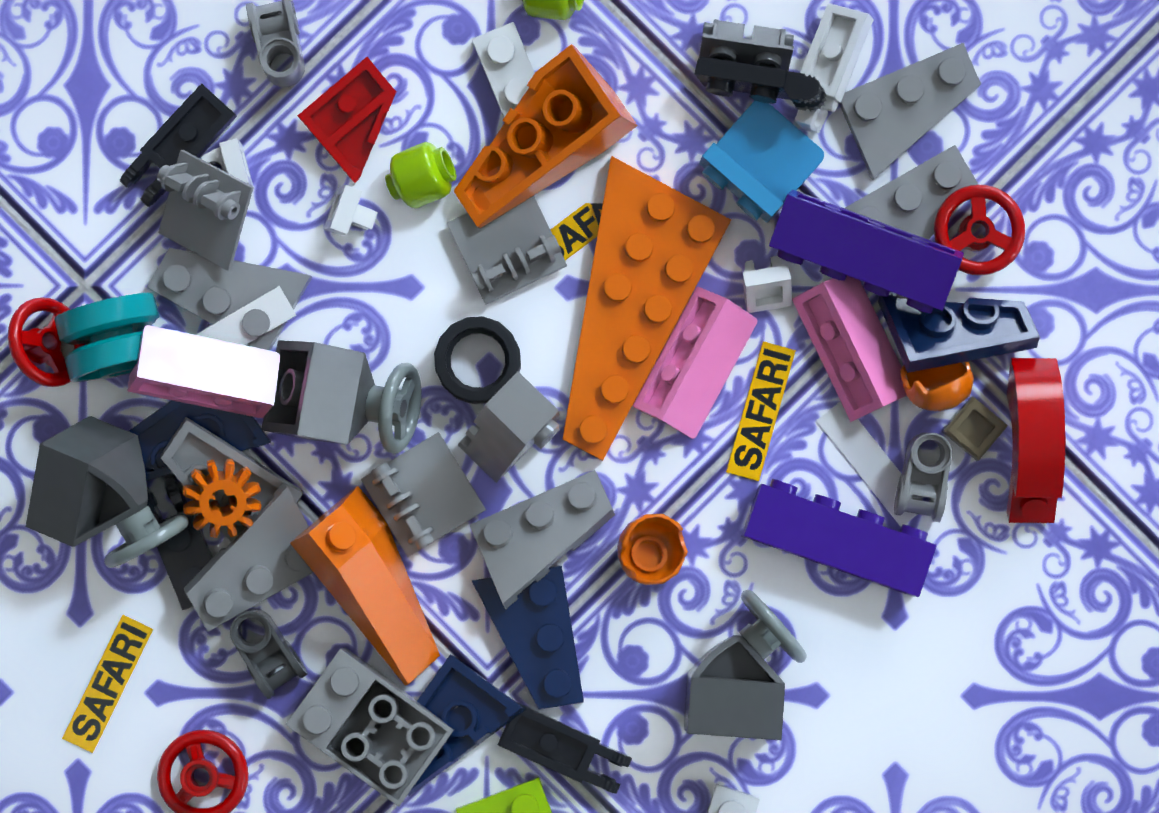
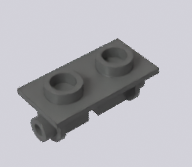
(767, 47)

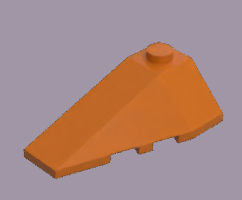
(552, 131)
(364, 572)

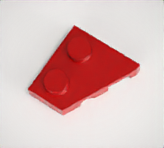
(351, 116)

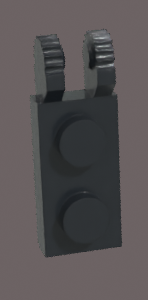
(760, 82)
(190, 129)
(185, 552)
(560, 748)

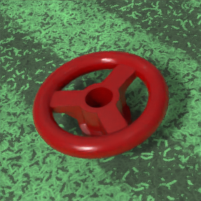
(965, 238)
(38, 345)
(192, 743)

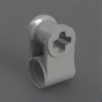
(276, 33)
(924, 480)

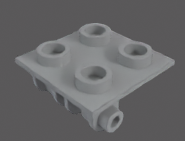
(204, 208)
(508, 250)
(423, 494)

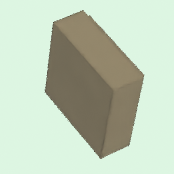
(974, 428)

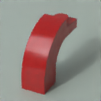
(1037, 438)

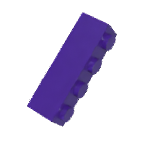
(865, 250)
(840, 540)

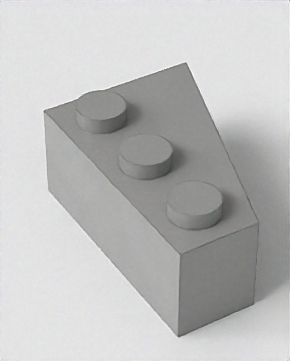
(510, 427)

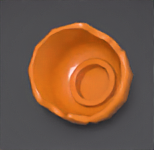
(938, 387)
(652, 549)

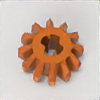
(232, 485)

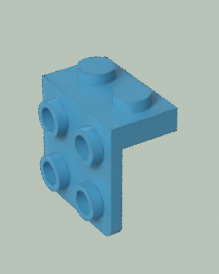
(761, 160)

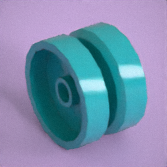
(110, 331)

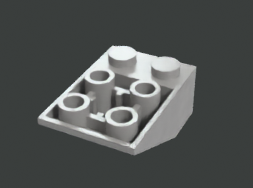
(370, 726)

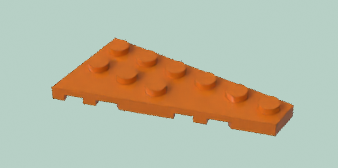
(641, 278)

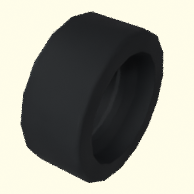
(453, 335)

